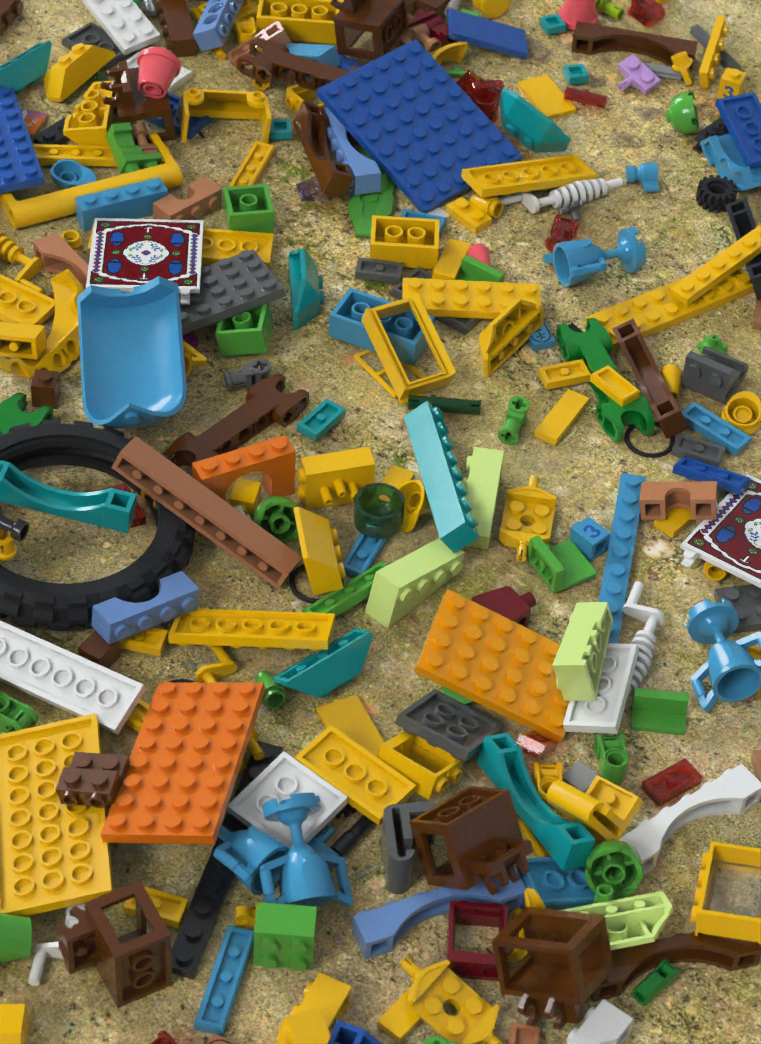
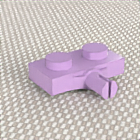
(637, 75)

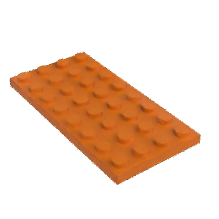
(184, 764)

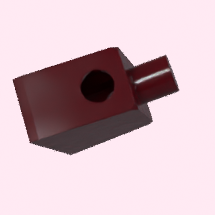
(508, 604)

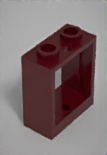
(469, 964)

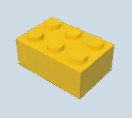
(405, 241)

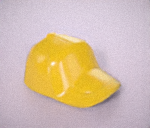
(415, 503)

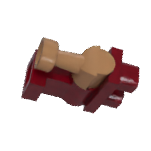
(429, 30)

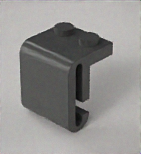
(713, 374)
(397, 830)

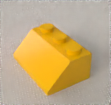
(320, 552)

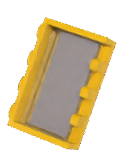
(729, 893)

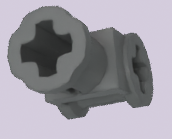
(248, 375)

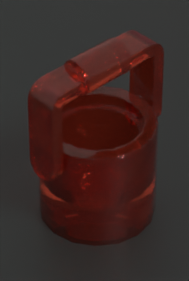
(487, 98)

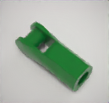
(655, 983)

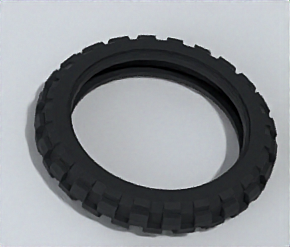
(71, 604)

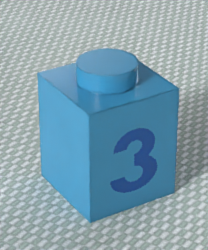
(590, 538)

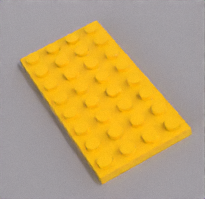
(47, 848)

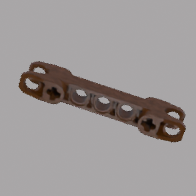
(282, 65)
(262, 408)

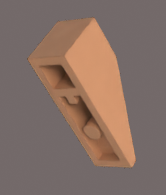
(272, 33)

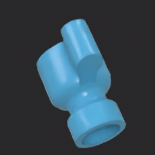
(646, 173)

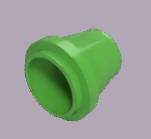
(15, 937)

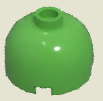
(683, 113)
(277, 518)
(616, 865)

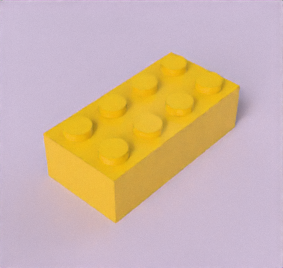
(301, 19)

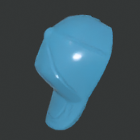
(69, 173)

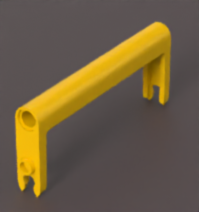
(62, 202)

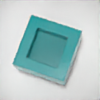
(552, 24)
(575, 74)
(280, 129)

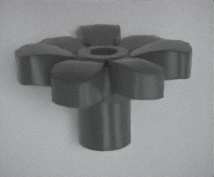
(573, 209)

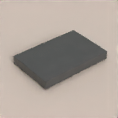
(95, 35)

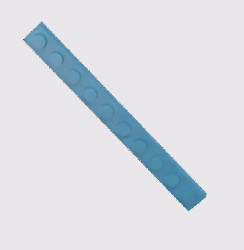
(621, 549)

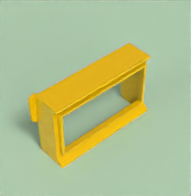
(389, 358)

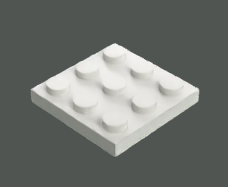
(278, 781)

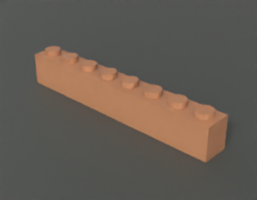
(206, 512)

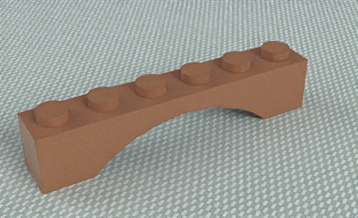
(59, 256)

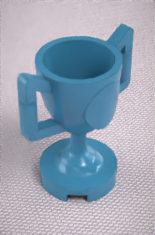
(581, 259)
(730, 666)
(246, 851)
(304, 871)

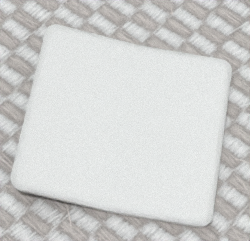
(439, 212)

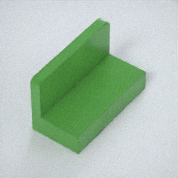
(478, 271)
(659, 711)

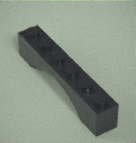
(742, 224)

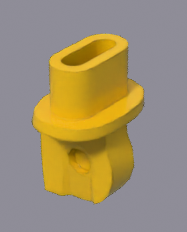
(681, 63)

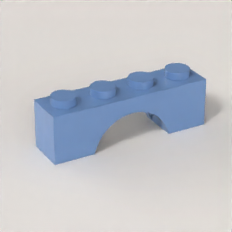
(120, 619)

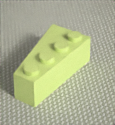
(483, 490)
(411, 580)
(583, 651)

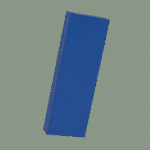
(702, 471)

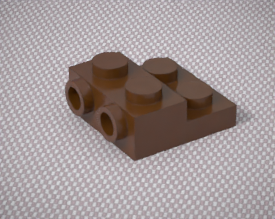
(92, 779)

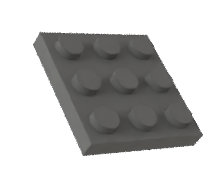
(448, 724)

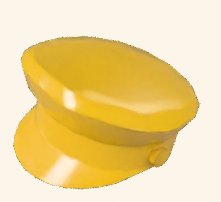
(492, 8)
(743, 412)

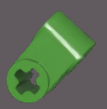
(15, 714)
(611, 757)

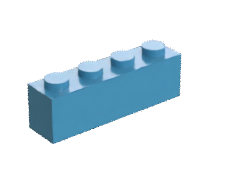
(123, 202)

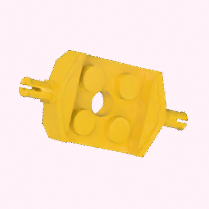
(531, 506)
(439, 986)

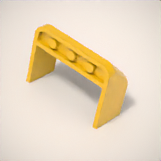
(224, 105)

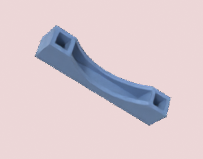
(365, 170)
(381, 928)

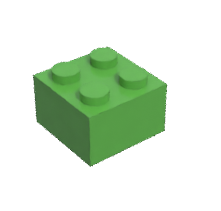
(248, 208)
(245, 332)
(284, 936)

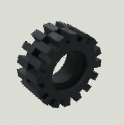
(715, 193)

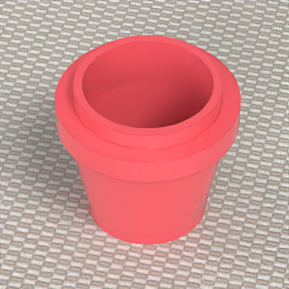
(580, 11)
(156, 71)

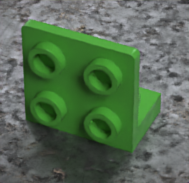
(560, 564)

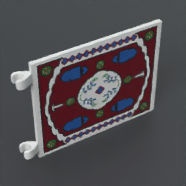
(139, 250)
(733, 538)

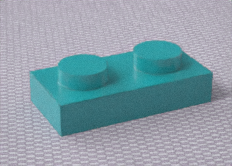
(321, 420)

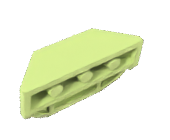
(632, 919)

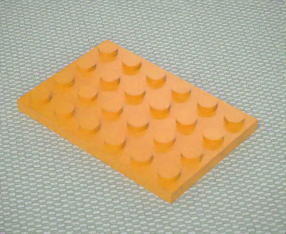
(494, 664)

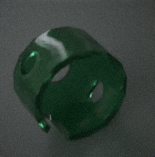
(378, 517)

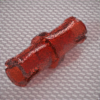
(585, 97)

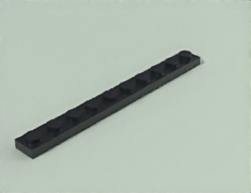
(213, 885)

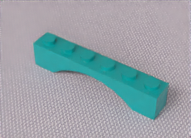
(103, 508)
(563, 839)

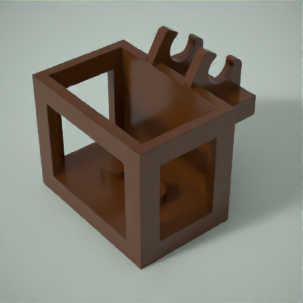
(382, 17)
(133, 104)
(479, 838)
(127, 964)
(563, 964)

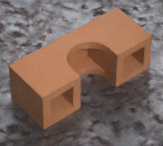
(202, 199)
(661, 497)

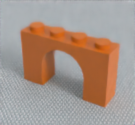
(271, 457)

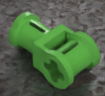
(515, 420)

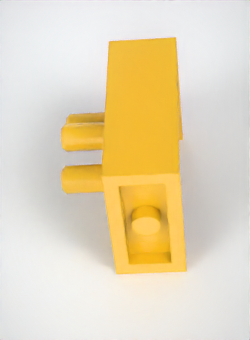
(334, 477)

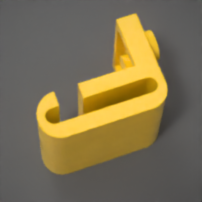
(602, 809)

